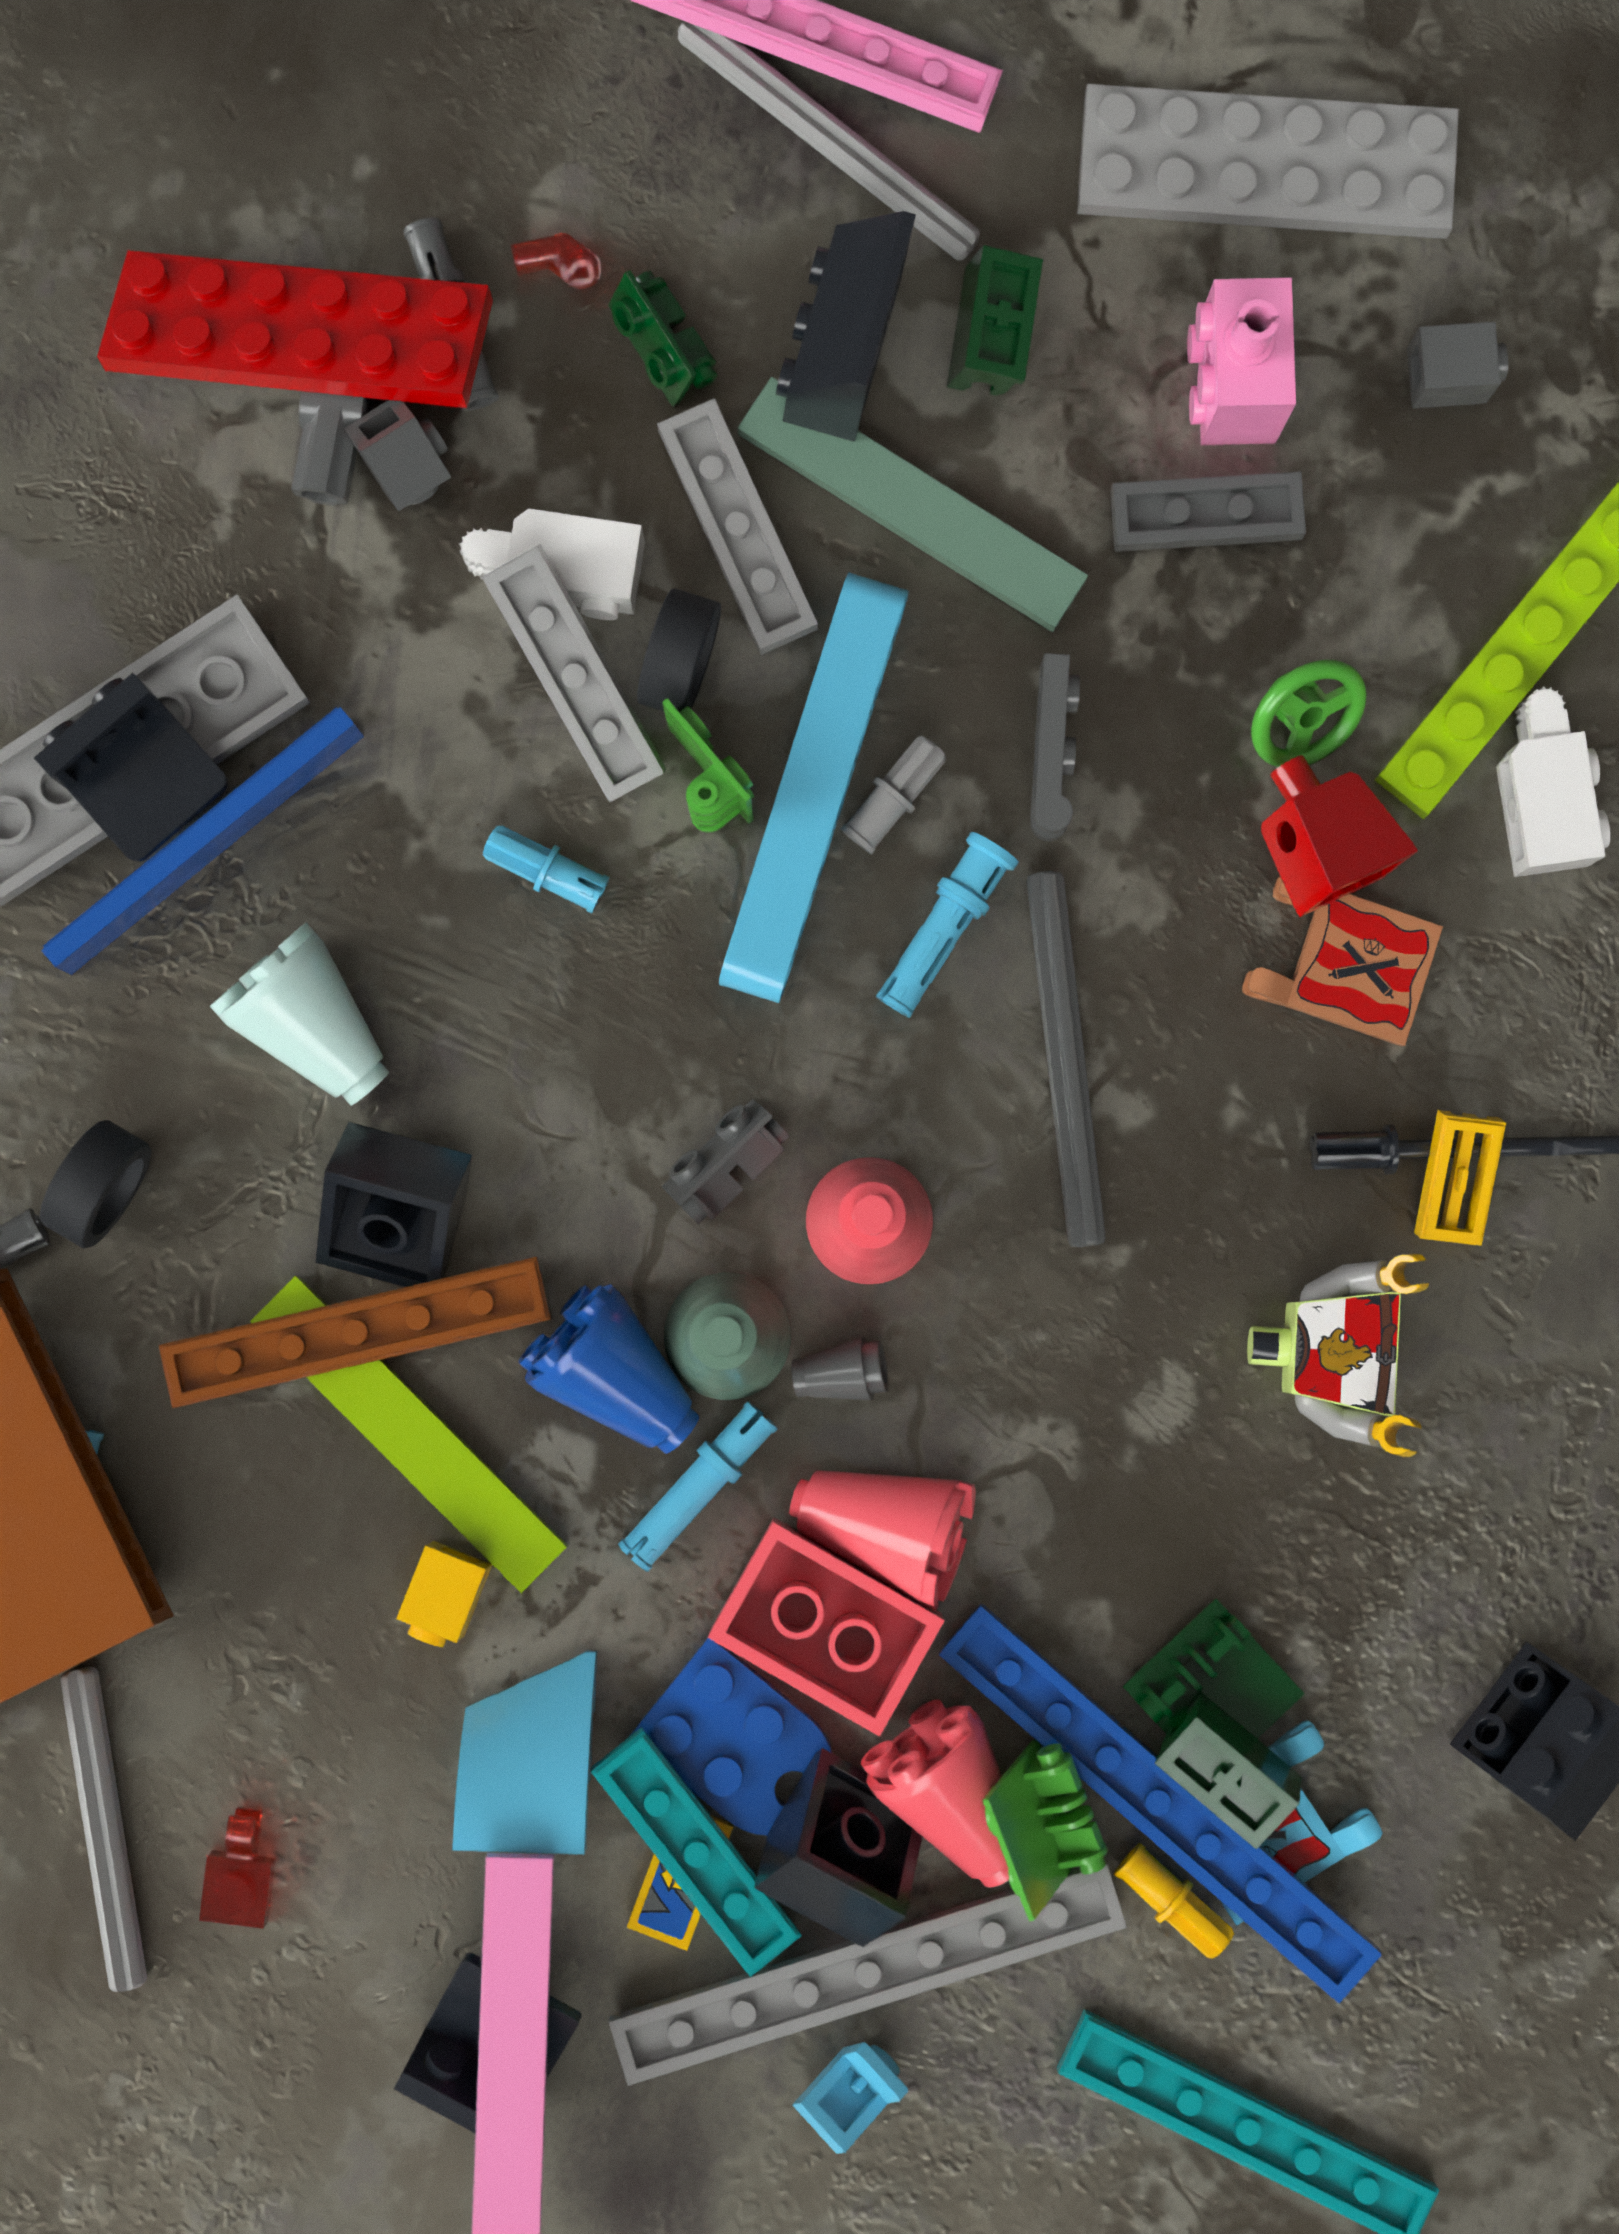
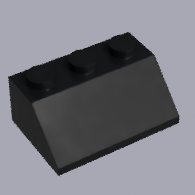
(845, 324)

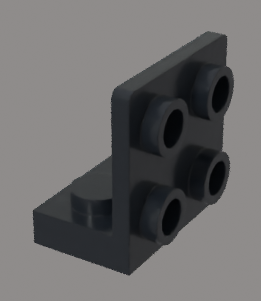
(445, 2059)

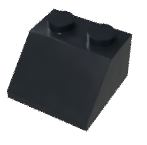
(391, 1206)
(840, 1853)

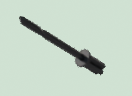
(1384, 1148)

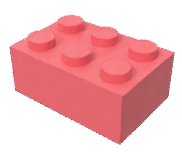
(826, 1627)

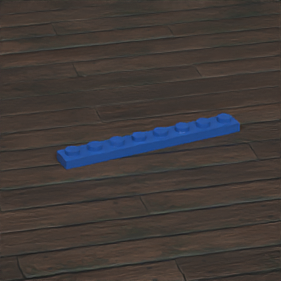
(1125, 1776)

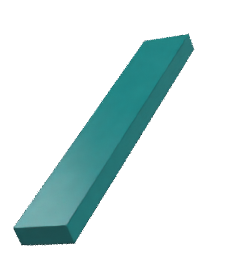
(1246, 2127)

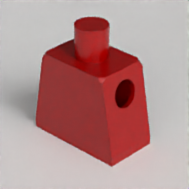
(1330, 836)

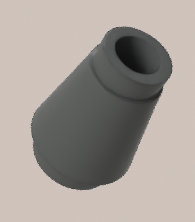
(842, 1372)

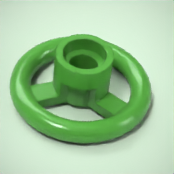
(1305, 707)

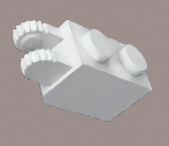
(592, 556)
(1551, 791)

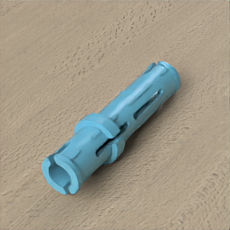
(698, 1485)

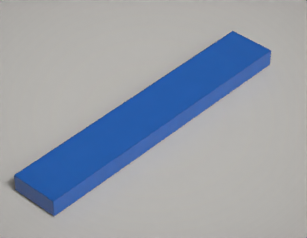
(202, 842)

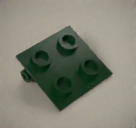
(1225, 1664)

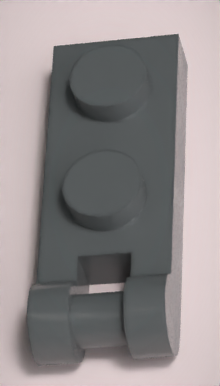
(1053, 751)

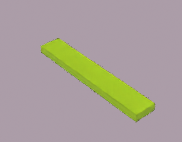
(432, 1456)

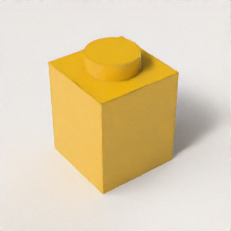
(443, 1594)

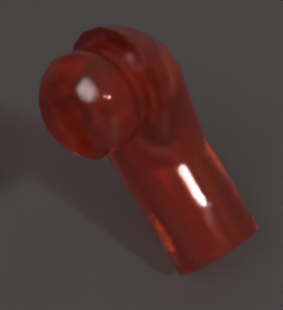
(560, 255)

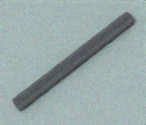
(1065, 1059)

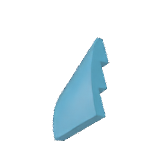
(528, 1764)

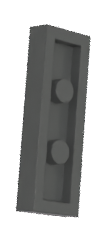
(1208, 511)

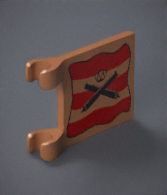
(1356, 967)

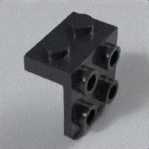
(132, 767)

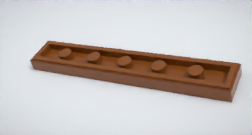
(355, 1332)

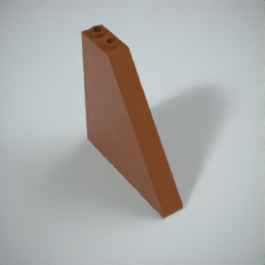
(66, 1547)

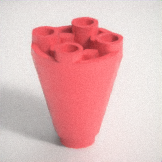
(937, 1785)

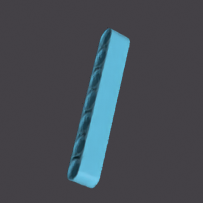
(813, 788)

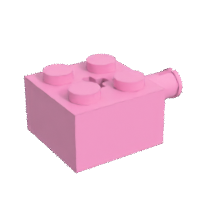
(1243, 361)

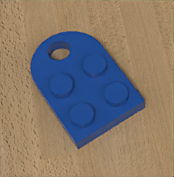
(732, 1736)

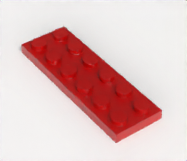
(296, 328)

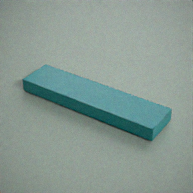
(695, 1851)

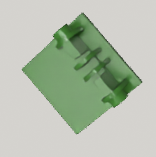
(722, 787)
(1042, 1825)

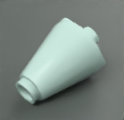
(305, 1017)

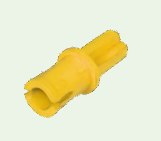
(1174, 1902)

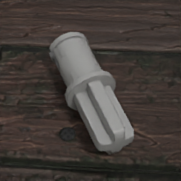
(894, 794)

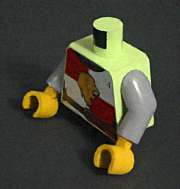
(1344, 1351)

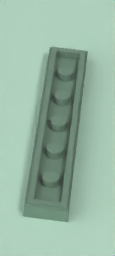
(920, 511)

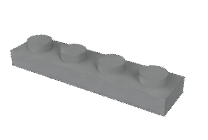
(737, 526)
(574, 673)

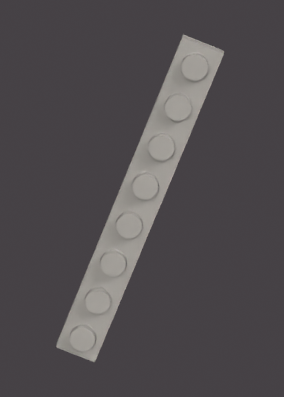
(858, 1978)

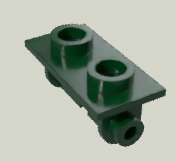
(645, 313)

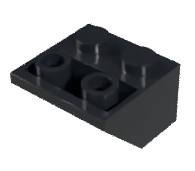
(1546, 1740)

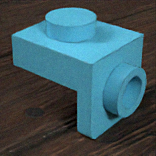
(850, 2094)

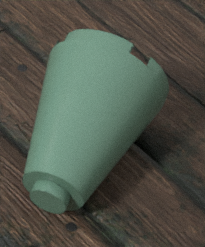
(727, 1336)

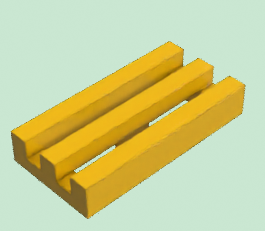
(1436, 1171)

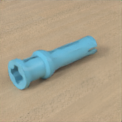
(960, 900)

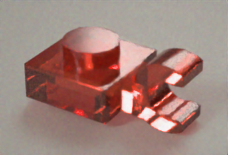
(239, 1881)

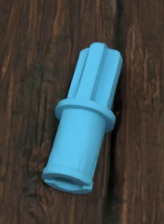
(545, 868)

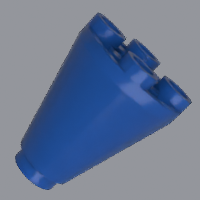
(610, 1371)

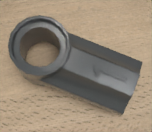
(325, 450)

